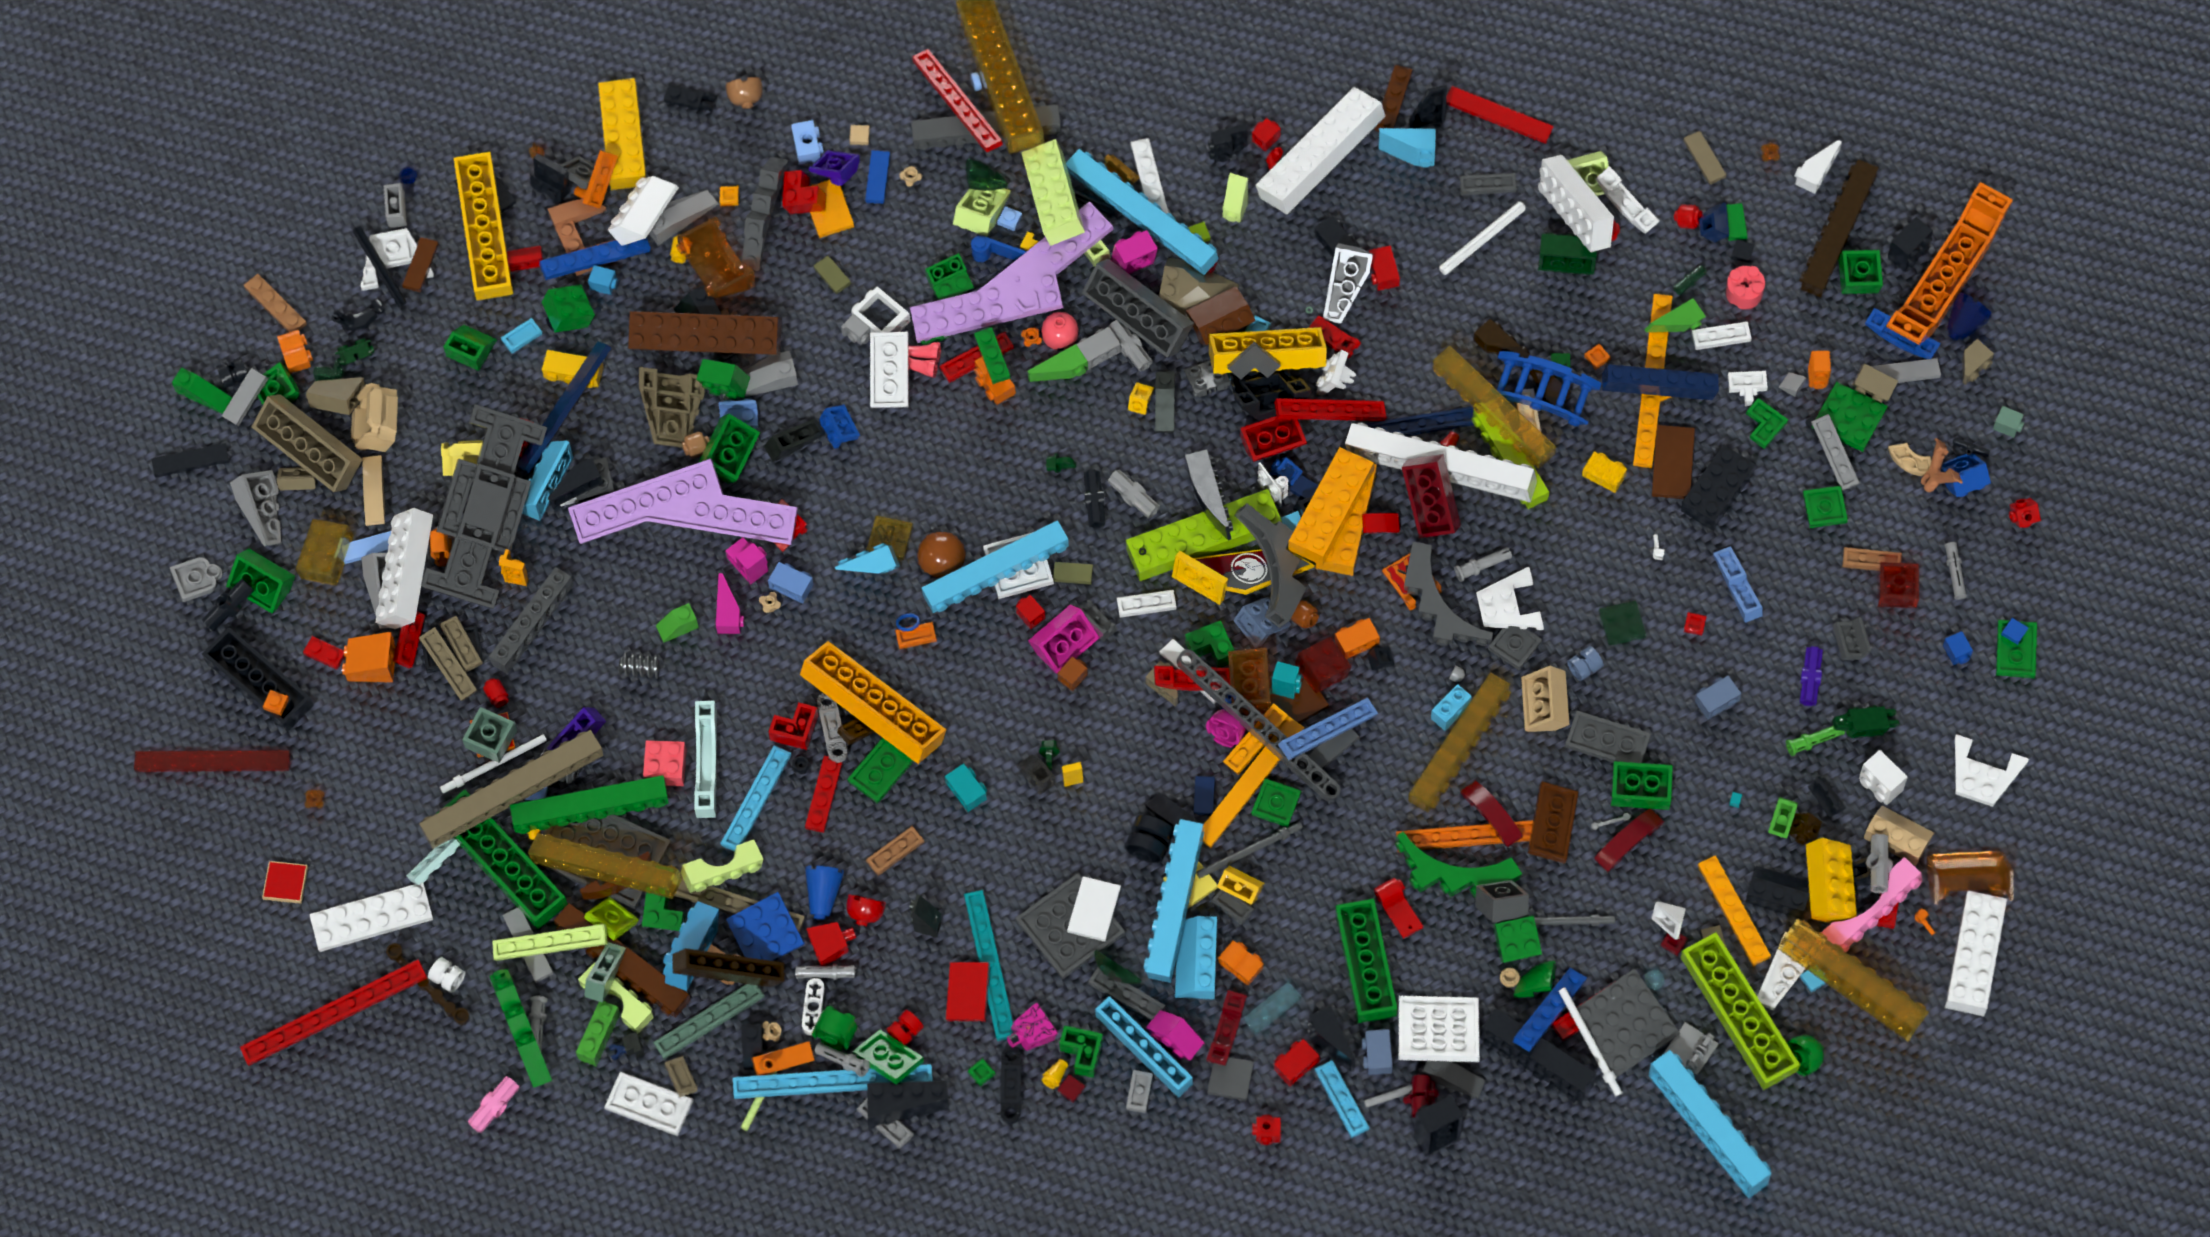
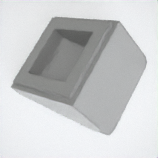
(1792, 383)

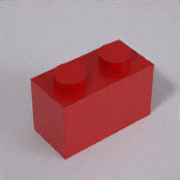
(1384, 269)
(1296, 1062)

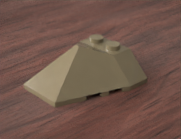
(1186, 287)
(670, 404)

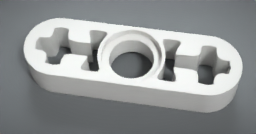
(809, 992)

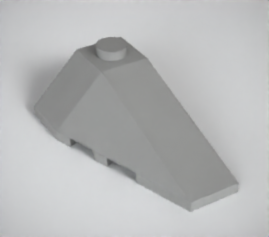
(1348, 274)
(770, 375)
(258, 501)
(373, 568)

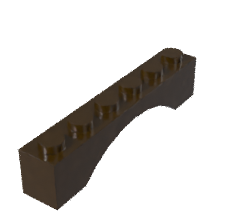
(1494, 339)

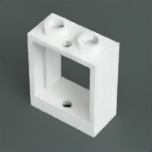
(895, 325)

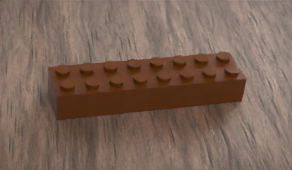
(705, 333)

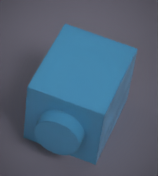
(602, 280)

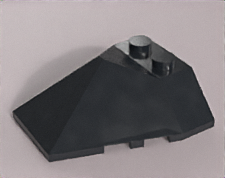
(1258, 393)

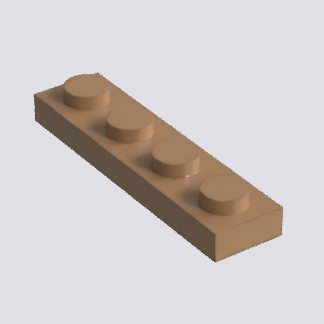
(274, 304)

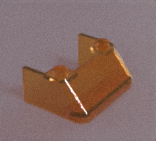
(1969, 872)

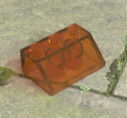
(1251, 676)

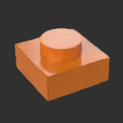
(275, 702)

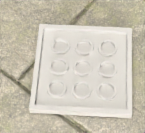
(1438, 1028)

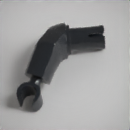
(359, 321)

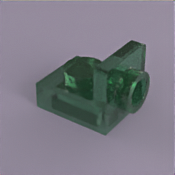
(327, 373)

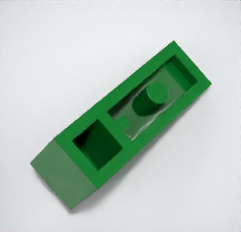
(200, 390)

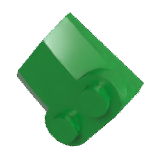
(279, 382)

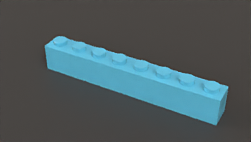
(995, 567)

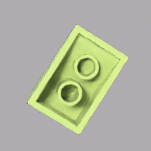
(980, 210)

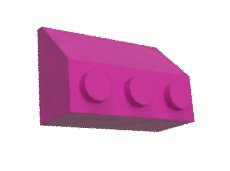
(1064, 638)

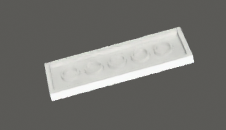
(371, 917)

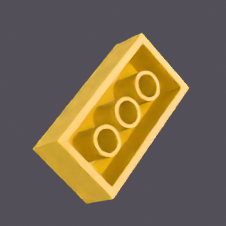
(1830, 880)

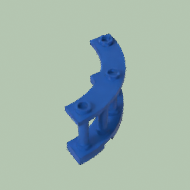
(1548, 369)

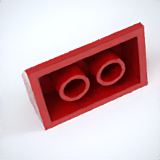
(1271, 437)

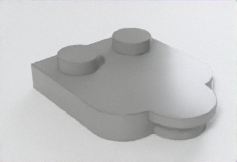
(195, 578)

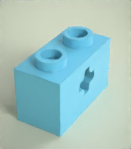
(1451, 707)

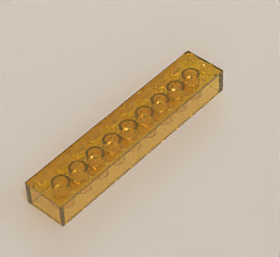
(1000, 74)

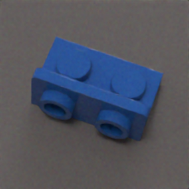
(838, 425)

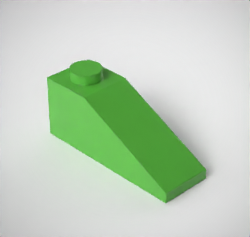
(1679, 320)
(1061, 366)

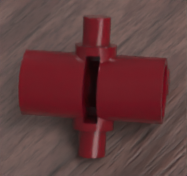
(1422, 1093)

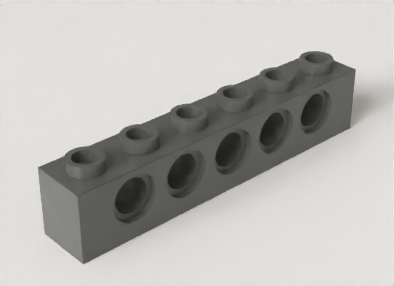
(531, 620)

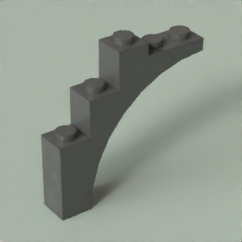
(762, 207)
(1273, 540)
(1448, 624)

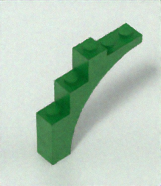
(1453, 879)
(520, 1028)

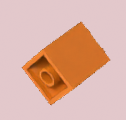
(370, 658)

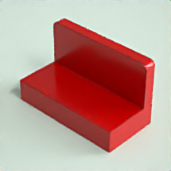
(524, 258)

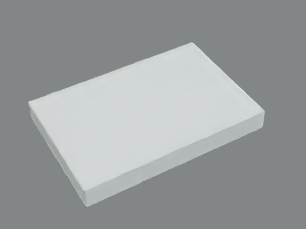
(1094, 909)

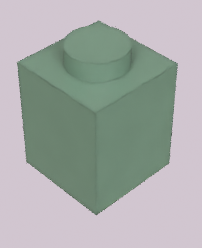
(2009, 422)

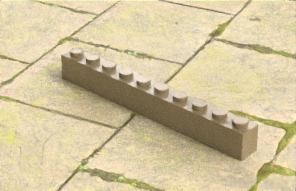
(511, 789)

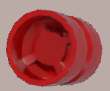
(909, 1023)

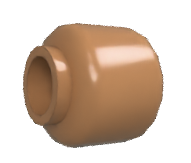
(695, 444)

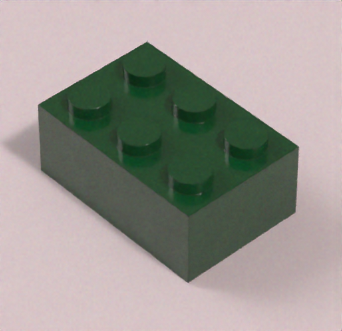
(1565, 255)

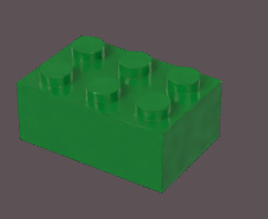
(730, 447)
(1641, 785)

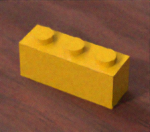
(565, 366)

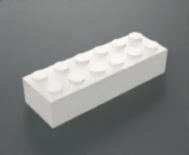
(1576, 203)
(404, 568)
(1975, 953)

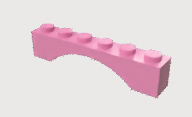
(1901, 881)

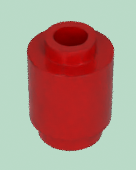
(496, 692)

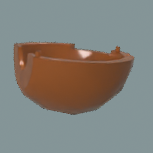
(941, 554)

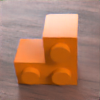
(997, 392)

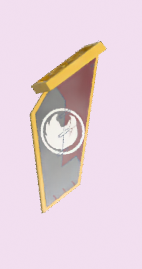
(1231, 572)

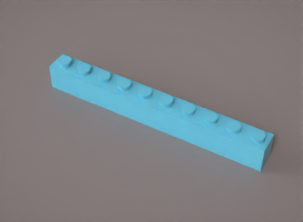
(1142, 212)

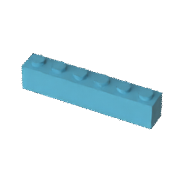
(1144, 1047)

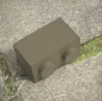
(1874, 383)

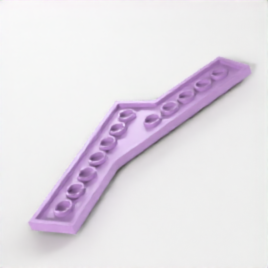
(1017, 292)
(688, 500)

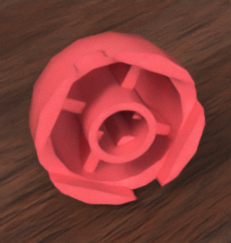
(1060, 330)

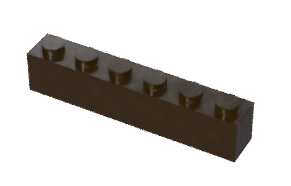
(728, 967)

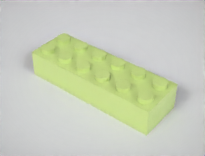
(1053, 192)

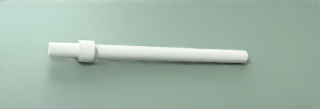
(459, 781)
(1608, 1076)

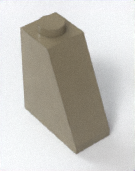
(335, 395)

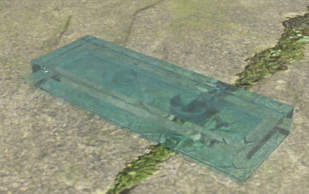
(1272, 1008)

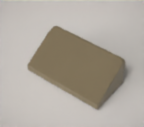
(295, 479)

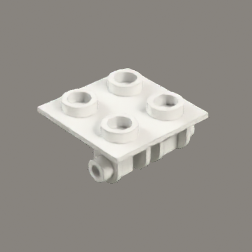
(1278, 488)

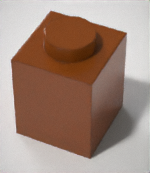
(1072, 673)

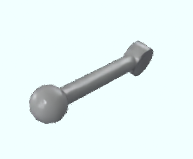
(1626, 817)

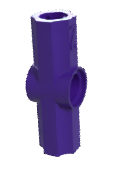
(1811, 676)

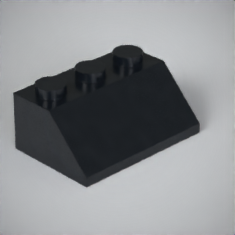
(1778, 892)

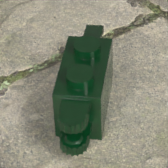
(1865, 721)

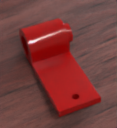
(1397, 908)

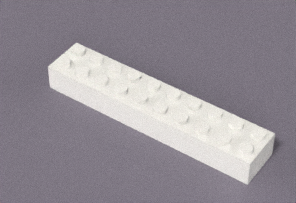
(1463, 467)

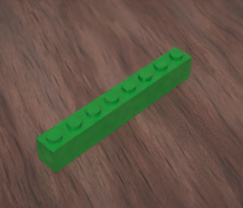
(589, 804)

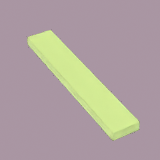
(550, 942)

